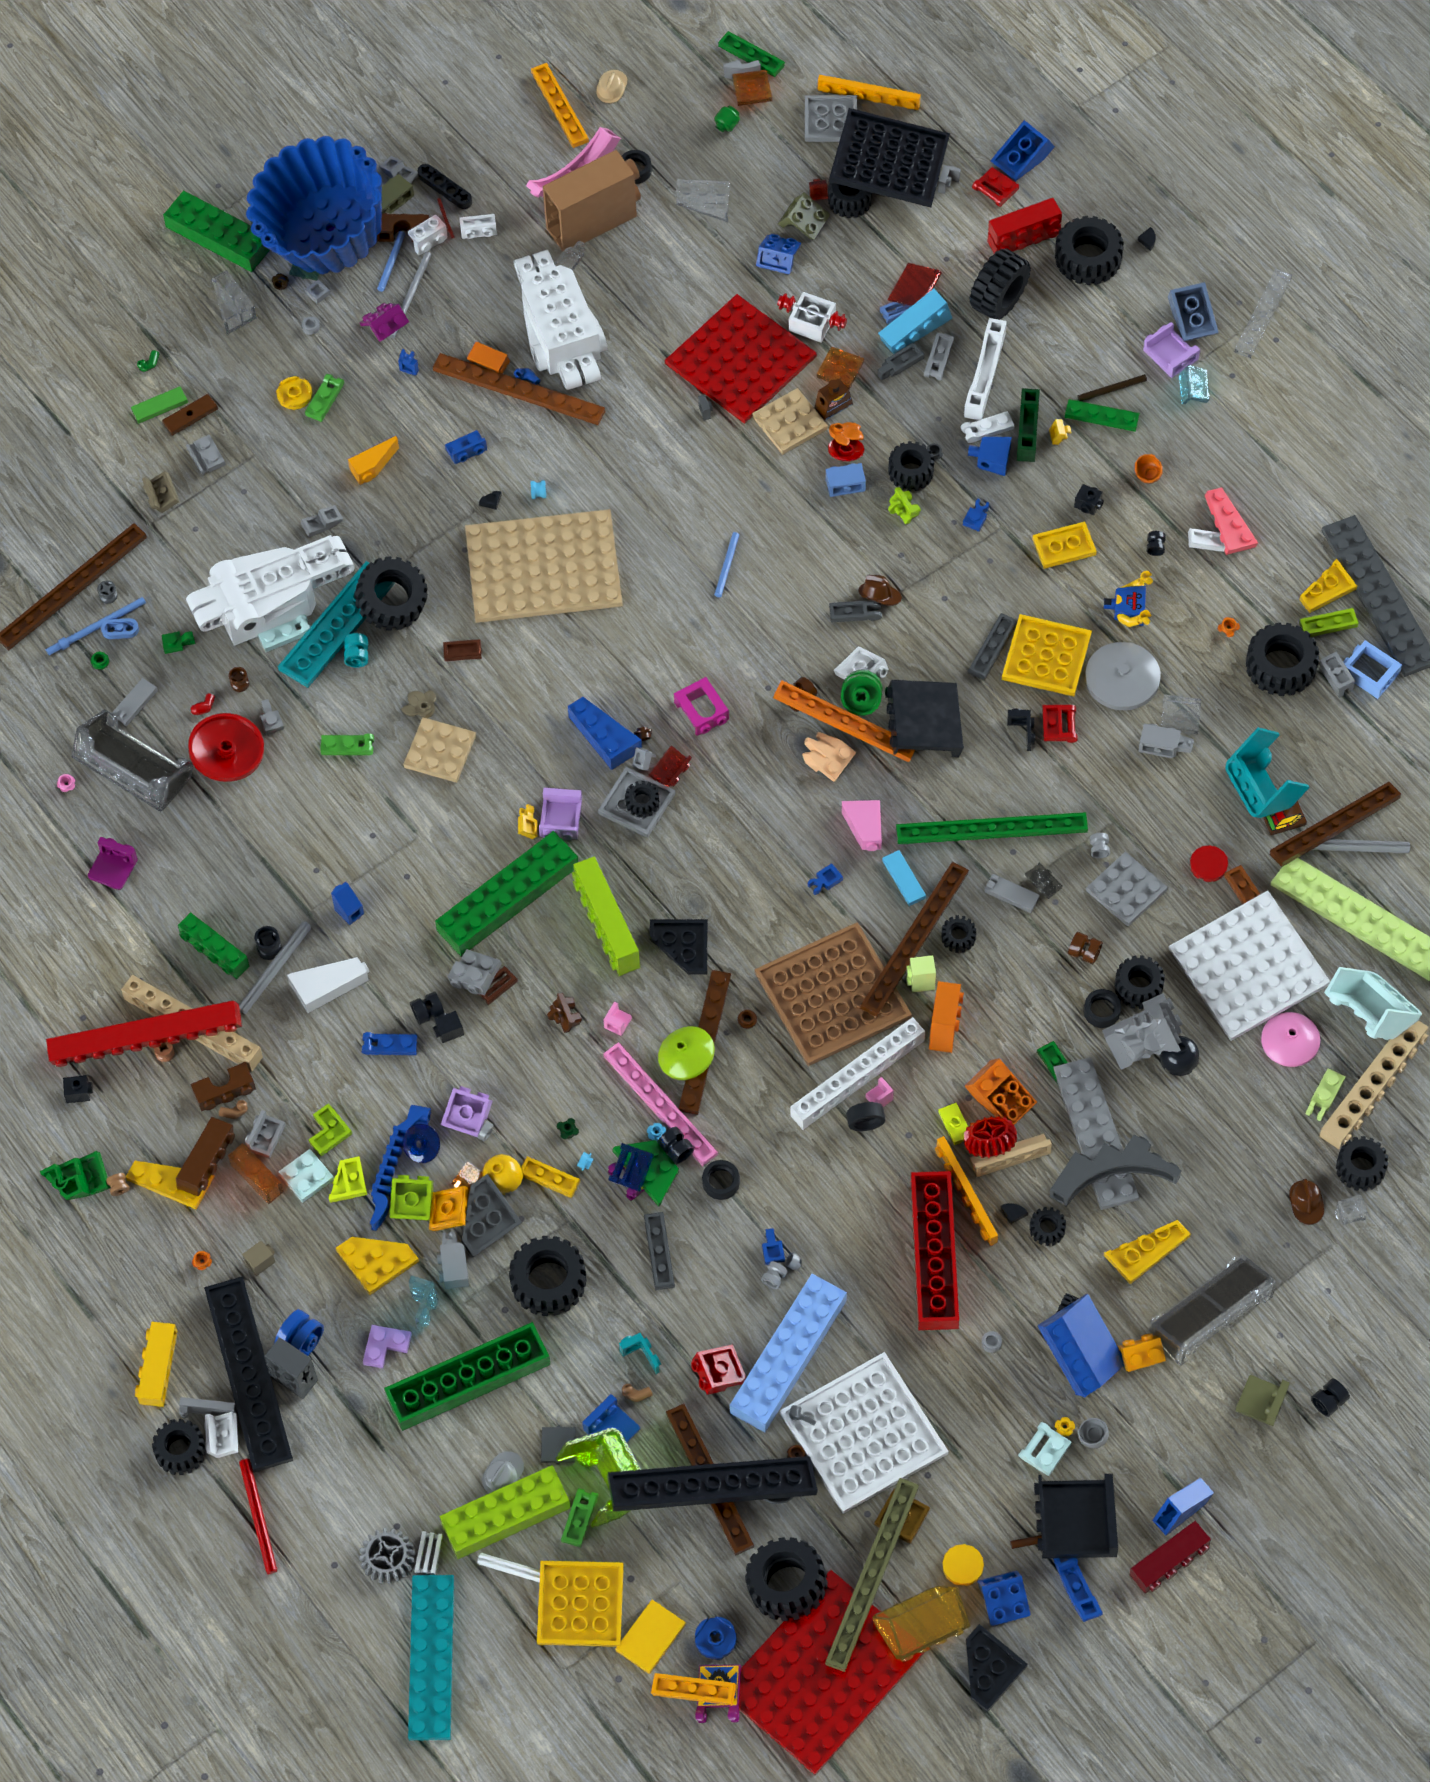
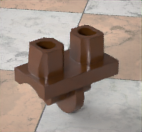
(561, 1012)

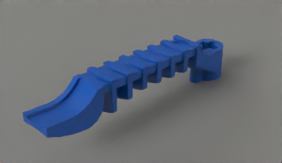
(416, 1115)

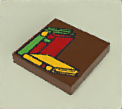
(1285, 820)

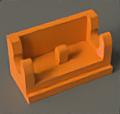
(488, 357)

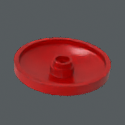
(226, 747)

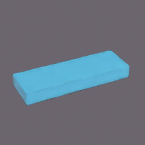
(904, 878)

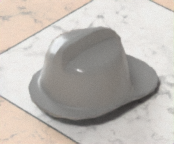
(502, 1471)

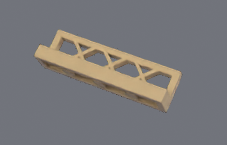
(1022, 1152)

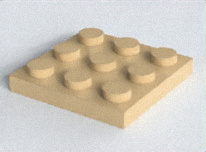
(790, 421)
(439, 749)

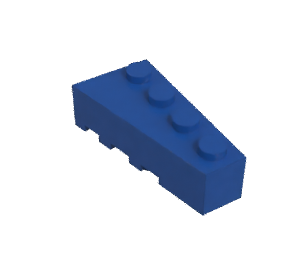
(606, 736)

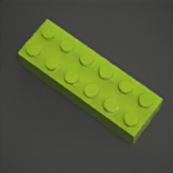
(606, 916)
(505, 1512)

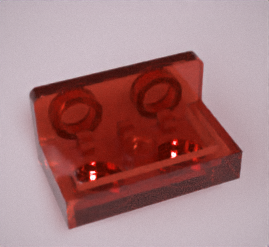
(670, 767)

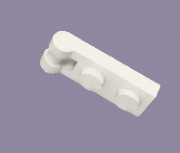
(987, 427)

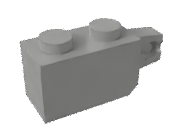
(1163, 741)
(453, 1262)

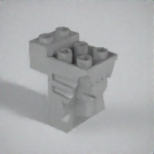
(1145, 1032)

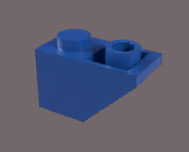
(347, 903)

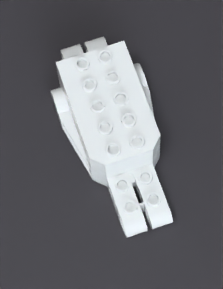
(558, 321)
(267, 587)

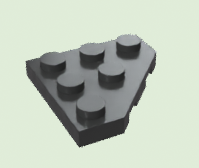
(486, 1216)

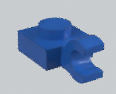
(772, 1249)

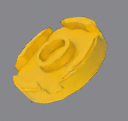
(294, 393)
(963, 1565)

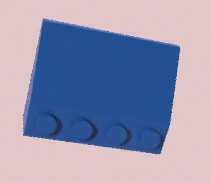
(1082, 1346)

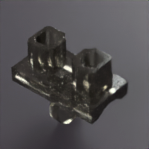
(1044, 880)

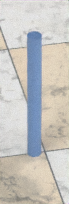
(392, 258)
(727, 563)

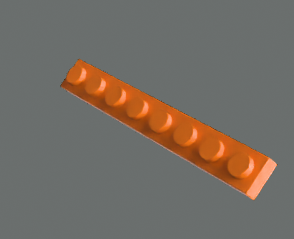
(838, 718)

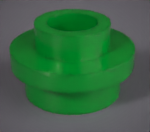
(97, 657)

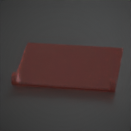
(914, 284)

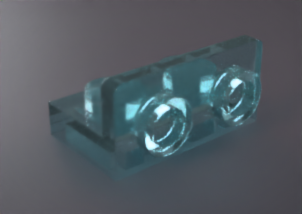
(1194, 384)

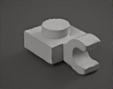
(270, 720)

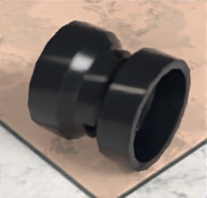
(1156, 543)

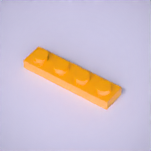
(693, 1689)

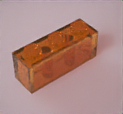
(255, 1173)

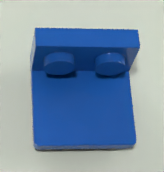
(777, 253)
(610, 1416)
(1004, 1597)

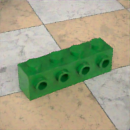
(213, 946)

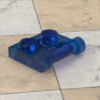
(635, 1170)

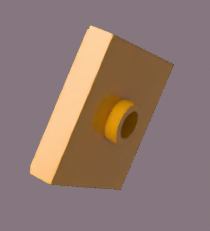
(448, 1208)

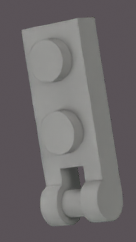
(939, 355)

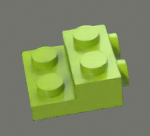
(411, 1198)

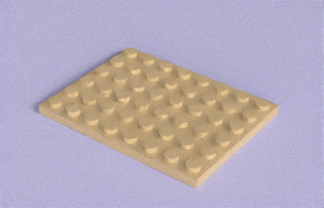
(543, 566)

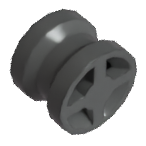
(107, 587)

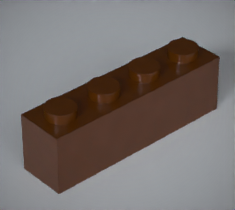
(205, 1156)

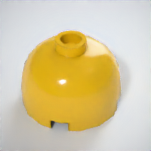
(504, 1172)

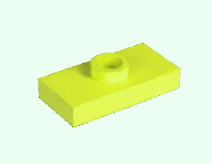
(954, 1122)

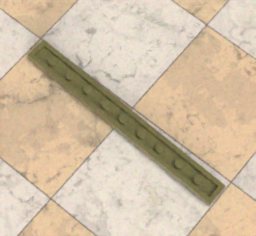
(872, 1575)

